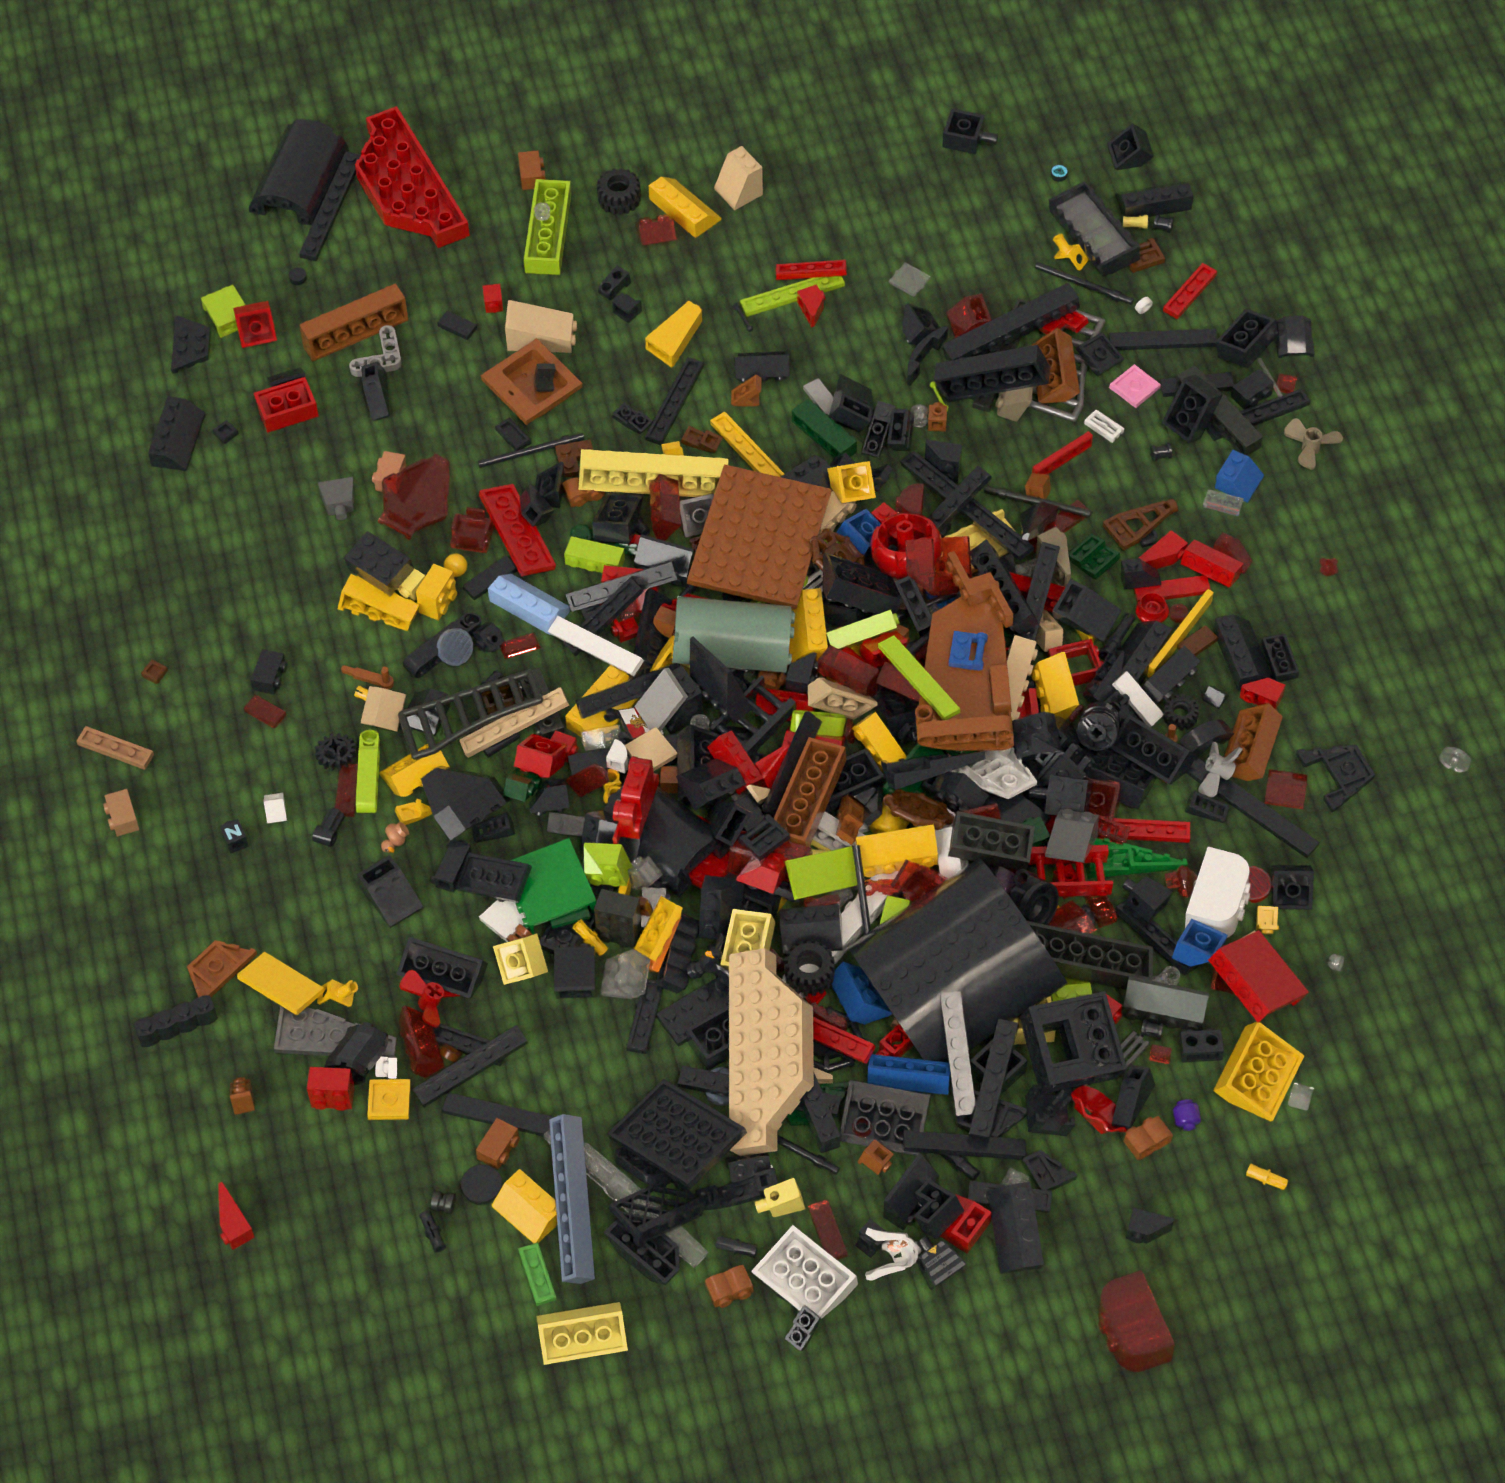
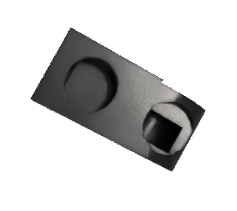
(614, 283)

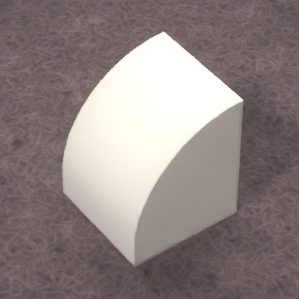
(617, 757)
(275, 807)

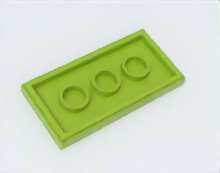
(821, 872)

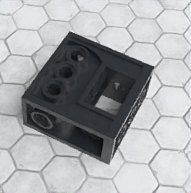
(1087, 1039)

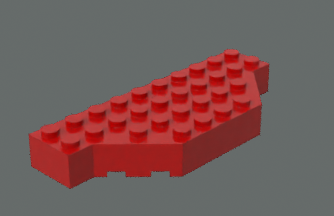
(405, 182)

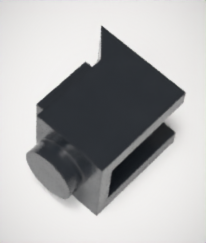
(626, 307)
(865, 1242)

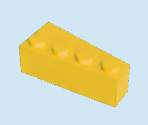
(369, 600)

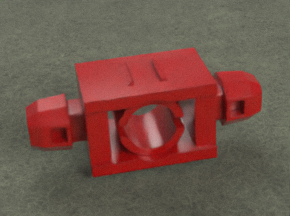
(895, 1035)

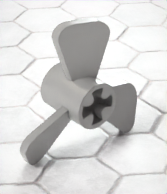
(1217, 767)

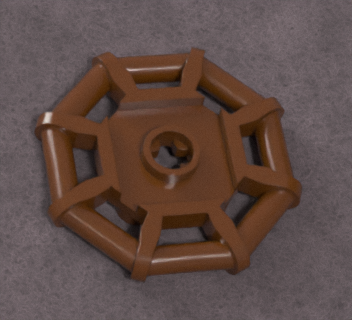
(844, 550)
(918, 809)

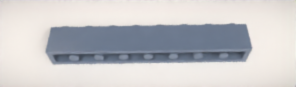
(571, 1199)

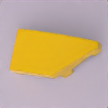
(412, 812)

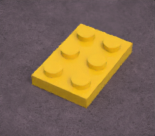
(658, 928)

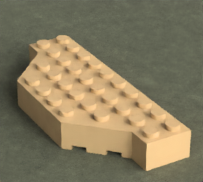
(767, 1049)

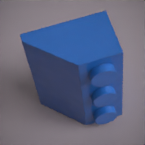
(858, 995)

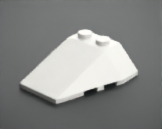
(1000, 774)

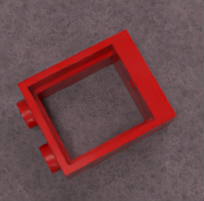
(1078, 649)

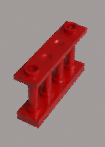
(1097, 855)

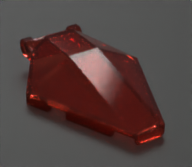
(416, 496)

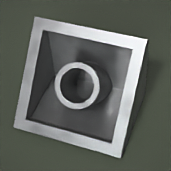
(694, 514)

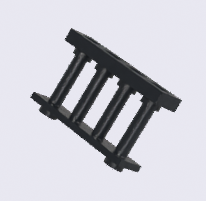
(772, 722)

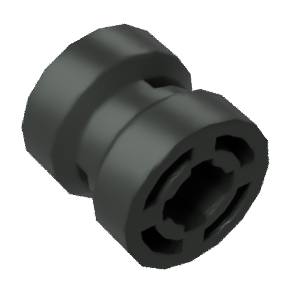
(443, 1201)

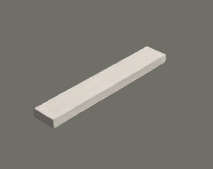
(596, 646)

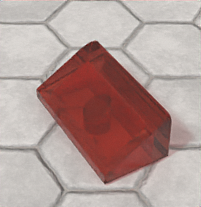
(588, 779)

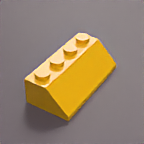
(682, 206)
(808, 626)
(611, 677)
(889, 850)

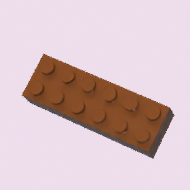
(353, 322)
(810, 790)

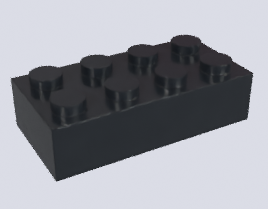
(1280, 657)

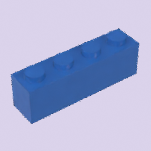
(909, 1074)

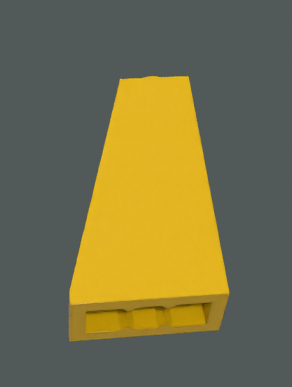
(674, 334)

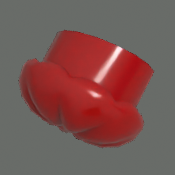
(1152, 608)

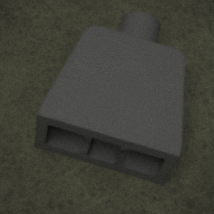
(338, 496)

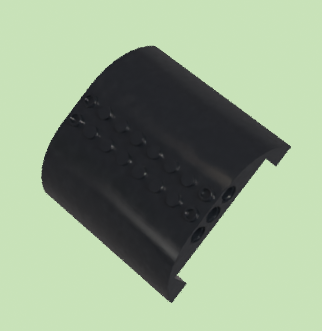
(953, 940)

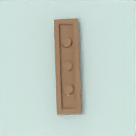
(115, 747)

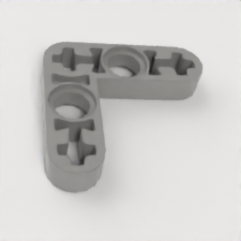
(387, 356)

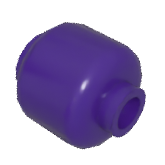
(1186, 1114)

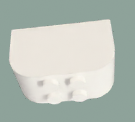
(1220, 891)

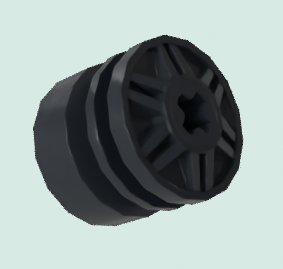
(1100, 716)

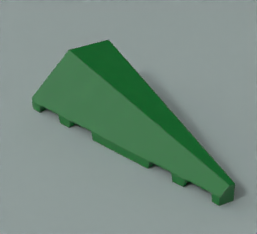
(1131, 859)

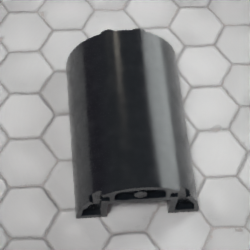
(300, 170)
(674, 839)

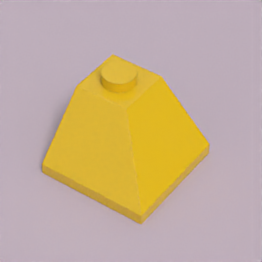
(852, 482)

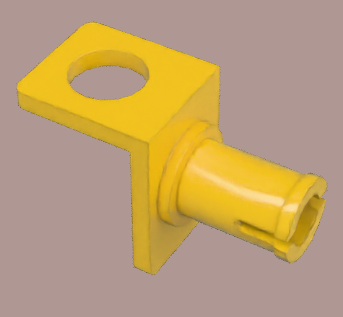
(1069, 251)
(339, 992)

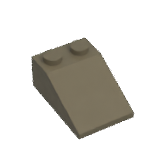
(1062, 569)

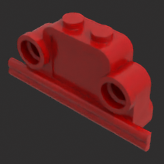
(635, 799)

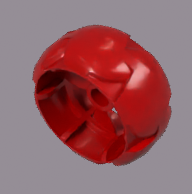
(898, 529)

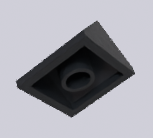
(550, 484)

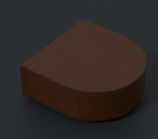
(450, 1052)

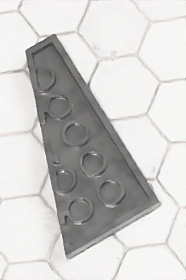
(315, 1033)

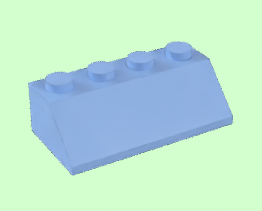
(526, 601)

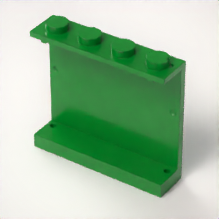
(554, 885)

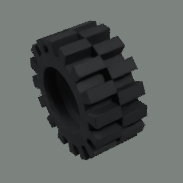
(1183, 703)

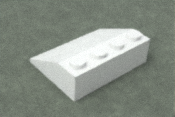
(805, 1273)

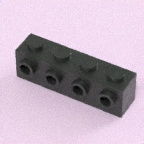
(548, 725)

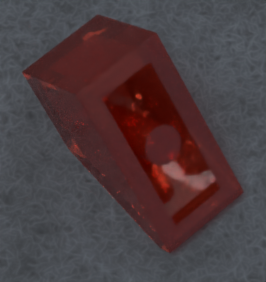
(1234, 549)

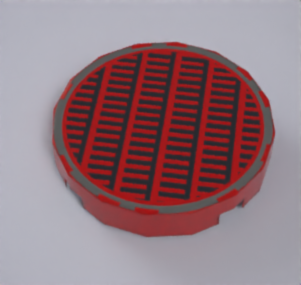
(1260, 884)

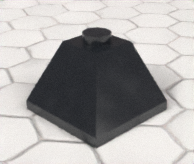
(917, 323)
(432, 714)

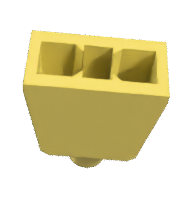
(781, 1199)

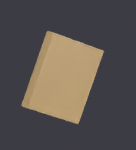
(383, 708)

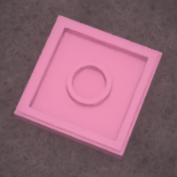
(1135, 386)

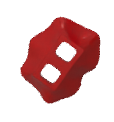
(1100, 1107)

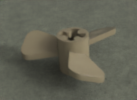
(1311, 441)

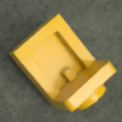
(1267, 919)

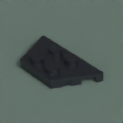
(190, 343)
(1006, 1117)

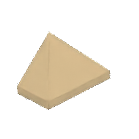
(759, 793)

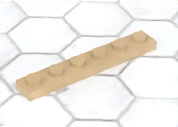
(513, 723)

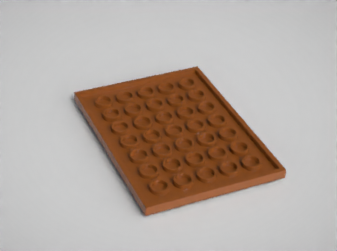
(759, 536)

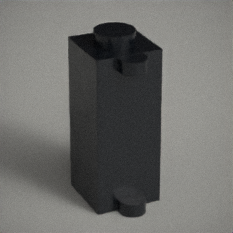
(451, 865)

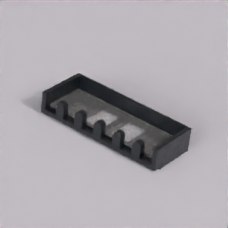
(1095, 229)

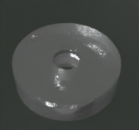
(1455, 759)

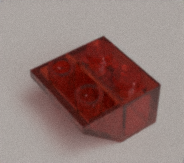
(656, 230)
(968, 314)
(1073, 918)

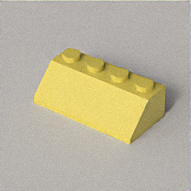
(582, 1333)

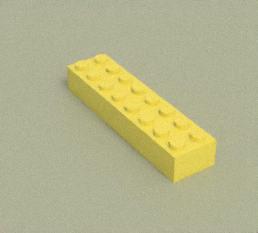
(635, 471)

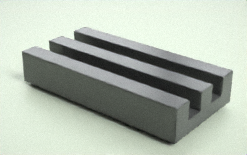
(1138, 1040)

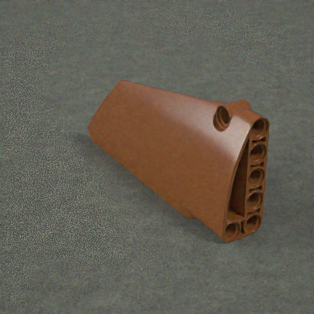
(980, 694)

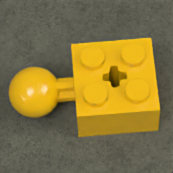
(439, 586)

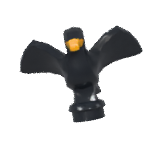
(710, 964)

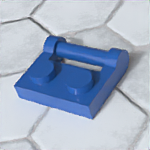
(961, 650)

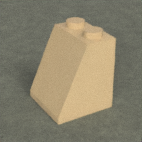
(739, 179)

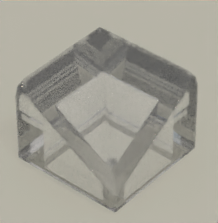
(844, 895)

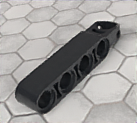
(427, 657)

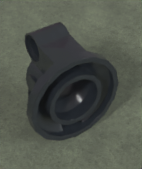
(1035, 897)

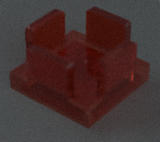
(471, 531)

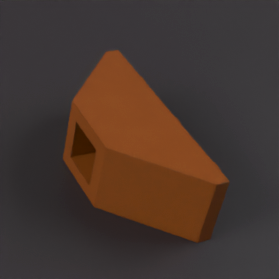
(241, 1095)

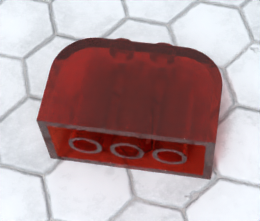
(1134, 1324)

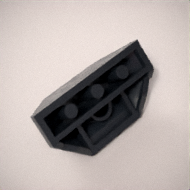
(654, 1259)

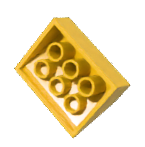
(1259, 1071)

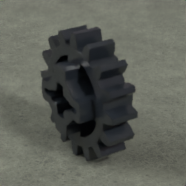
(345, 749)

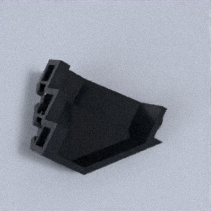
(461, 798)

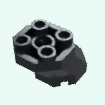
(359, 1051)

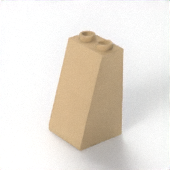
(549, 326)

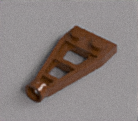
(1124, 535)

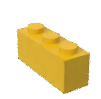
(878, 740)

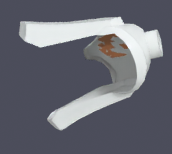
(895, 1243)

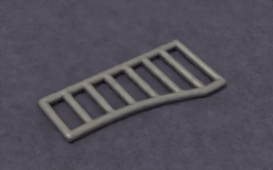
(1079, 403)

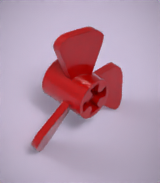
(429, 994)

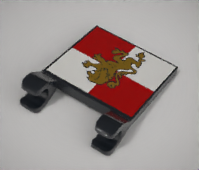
(631, 722)

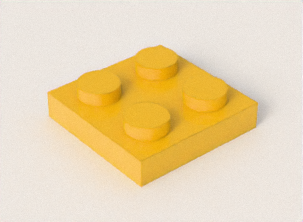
(389, 1099)

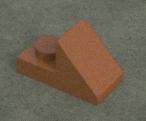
(747, 393)

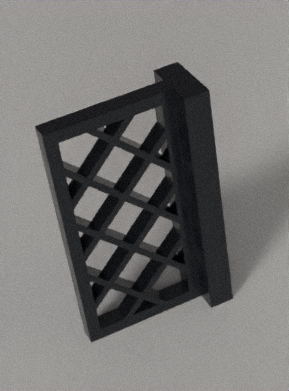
(667, 1220)

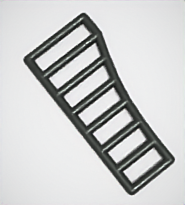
(467, 726)

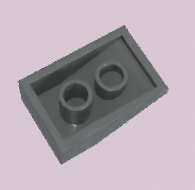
(1072, 835)

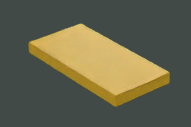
(280, 983)

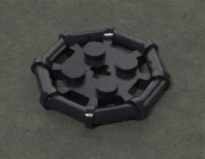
(826, 1053)

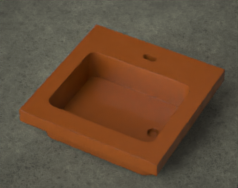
(516, 378)

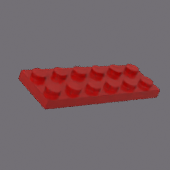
(517, 534)

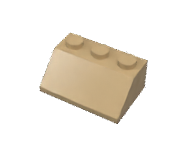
(838, 699)

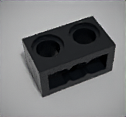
(1202, 1050)

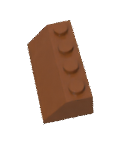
(1063, 378)
(1256, 734)

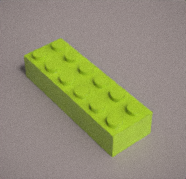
(547, 237)

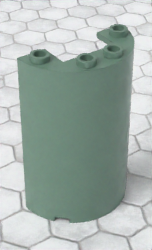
(735, 632)

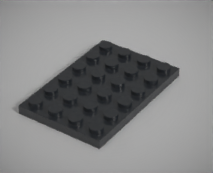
(677, 1133)

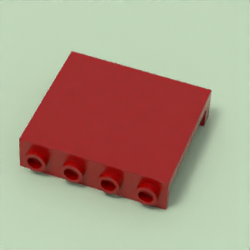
(1258, 975)

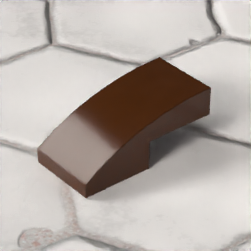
(702, 441)

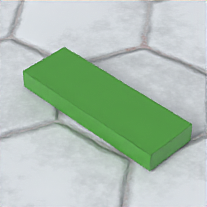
(537, 1274)

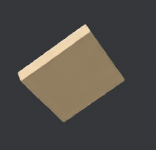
(652, 746)

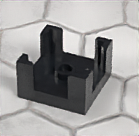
(1048, 1112)

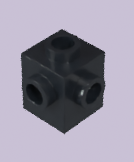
(488, 637)

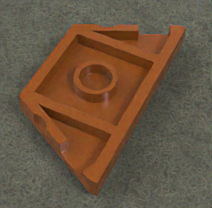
(217, 966)

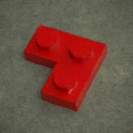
(1073, 321)

